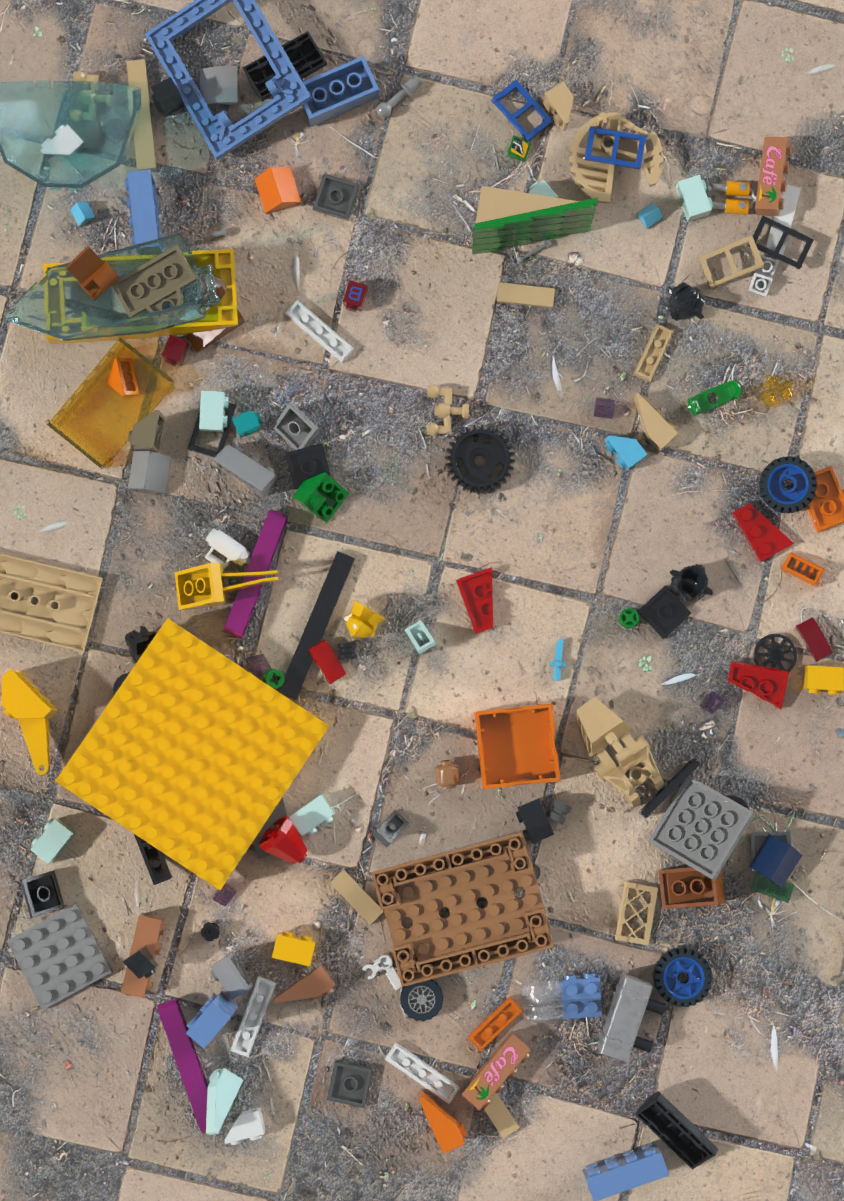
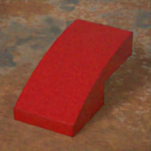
(327, 661)

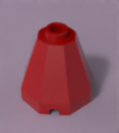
(284, 841)

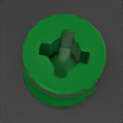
(630, 615)
(269, 678)

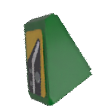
(518, 149)

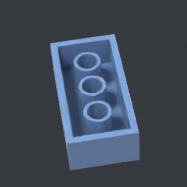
(339, 90)
(143, 206)
(211, 1019)
(625, 1172)

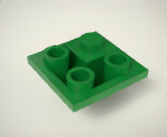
(321, 496)

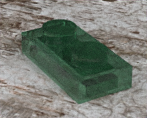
(766, 887)

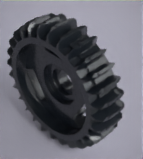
(493, 453)

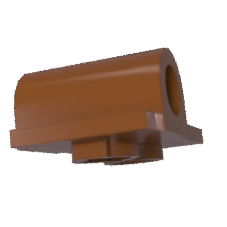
(92, 273)

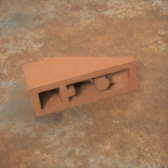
(310, 986)

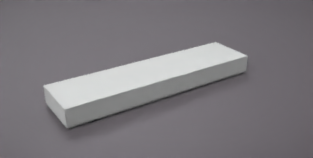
(786, 217)
(319, 331)
(253, 1016)
(422, 1073)

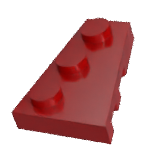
(760, 532)
(478, 600)
(762, 681)

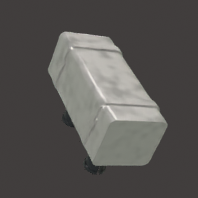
(625, 1017)

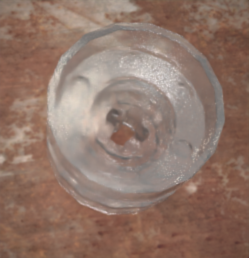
(543, 1000)

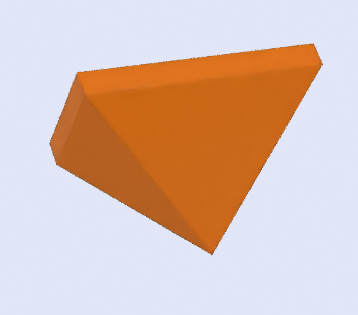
(123, 377)

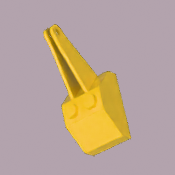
(205, 585)
(33, 712)

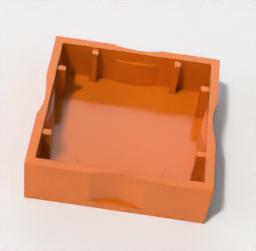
(517, 746)

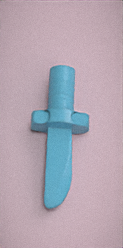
(558, 661)

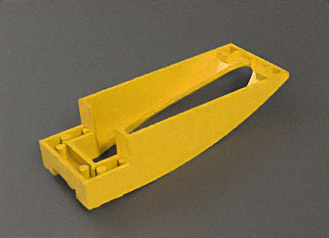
(217, 317)

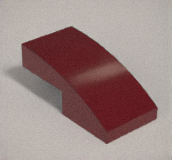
(814, 639)

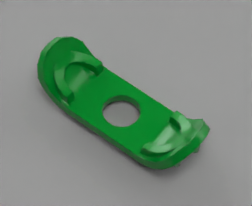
(725, 392)

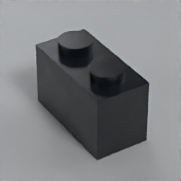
(166, 97)
(534, 820)

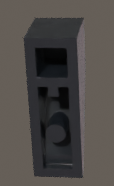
(154, 862)

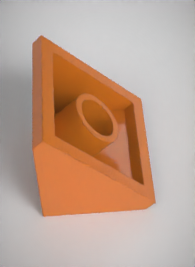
(277, 189)

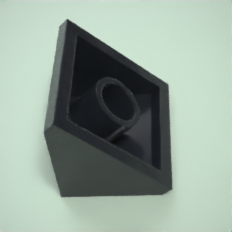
(42, 894)

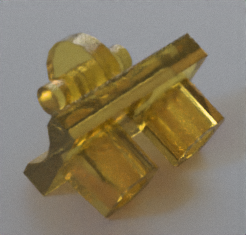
(768, 395)

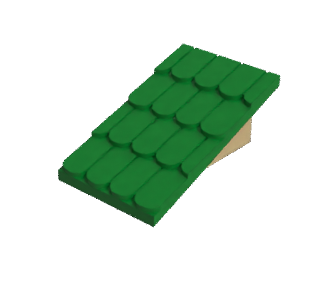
(519, 218)

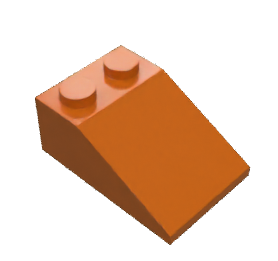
(444, 1125)

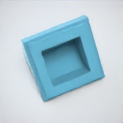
(82, 213)
(650, 215)

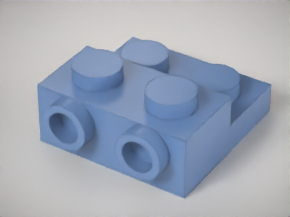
(581, 996)

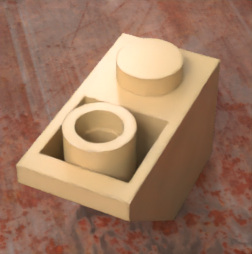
(559, 102)

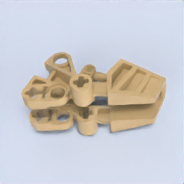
(603, 727)

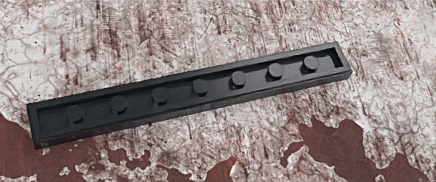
(317, 624)

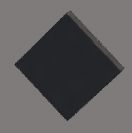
(307, 463)
(664, 612)

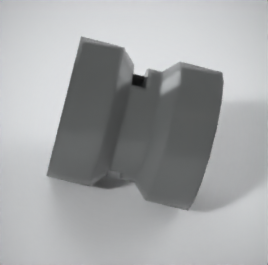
(559, 811)

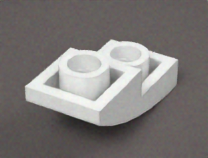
(763, 277)

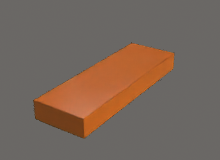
(495, 1023)

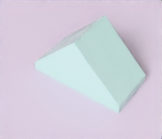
(420, 637)

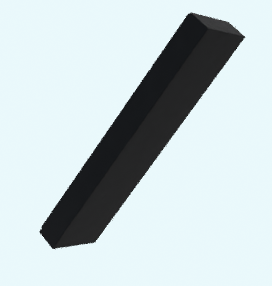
(669, 788)

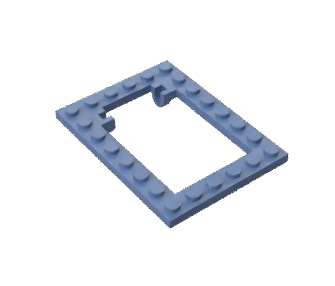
(219, 130)

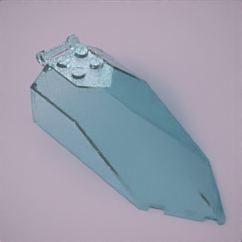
(67, 312)

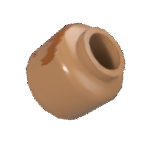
(447, 774)

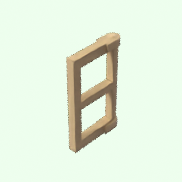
(760, 264)

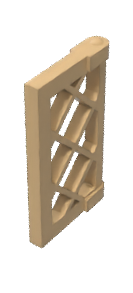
(651, 907)

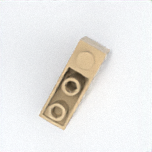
(655, 428)

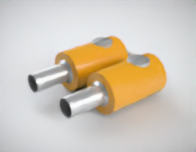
(734, 206)

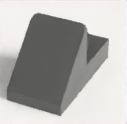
(390, 828)

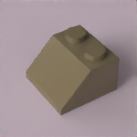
(147, 433)

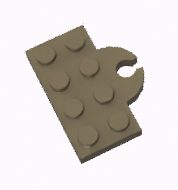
(155, 283)

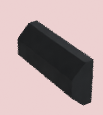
(301, 52)
(676, 1130)

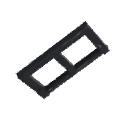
(786, 230)
(191, 447)

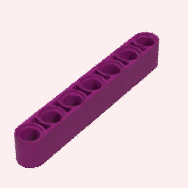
(259, 562)
(185, 1058)

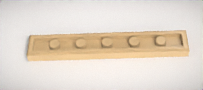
(143, 129)

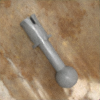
(384, 109)

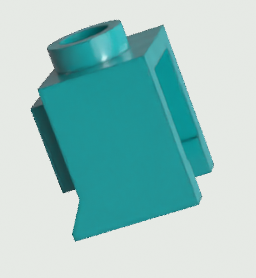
(247, 423)

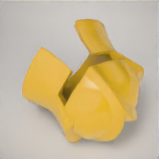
(362, 621)

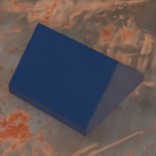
(775, 860)

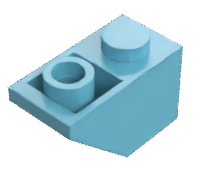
(626, 450)

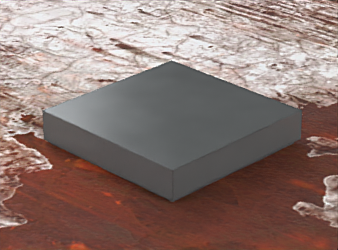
(336, 197)
(350, 1084)

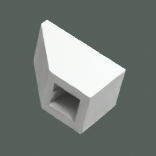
(64, 143)
(247, 1125)

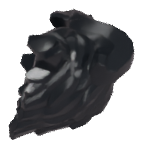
(685, 302)
(690, 583)
(138, 642)

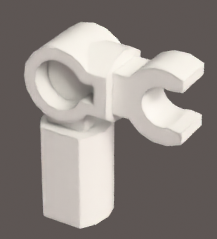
(385, 962)

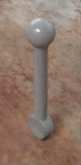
(547, 244)

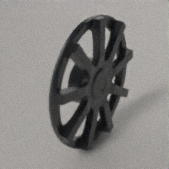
(775, 654)

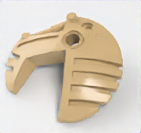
(597, 176)

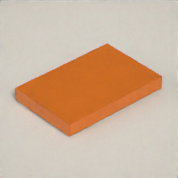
(828, 503)

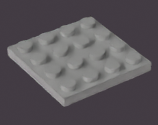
(701, 827)
(59, 956)

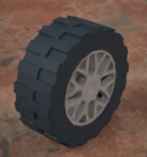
(422, 1000)

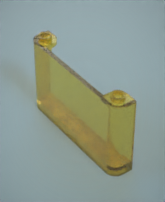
(100, 418)

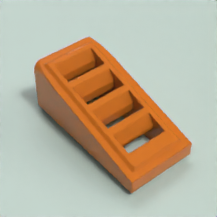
(820, 571)

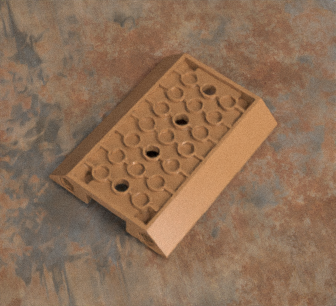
(471, 933)

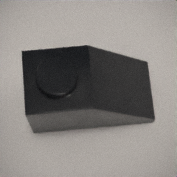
(141, 963)

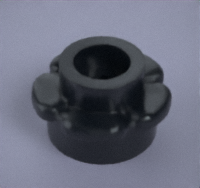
(210, 926)

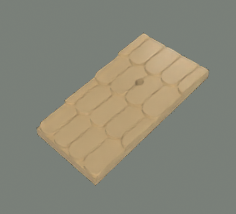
(49, 602)

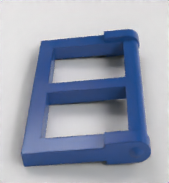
(531, 103)
(613, 161)

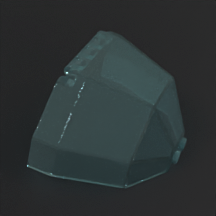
(99, 116)

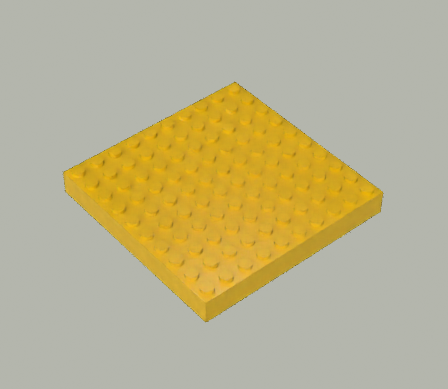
(192, 754)

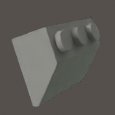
(246, 469)

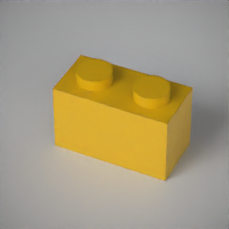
(823, 678)
(294, 948)

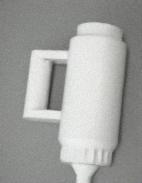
(227, 547)

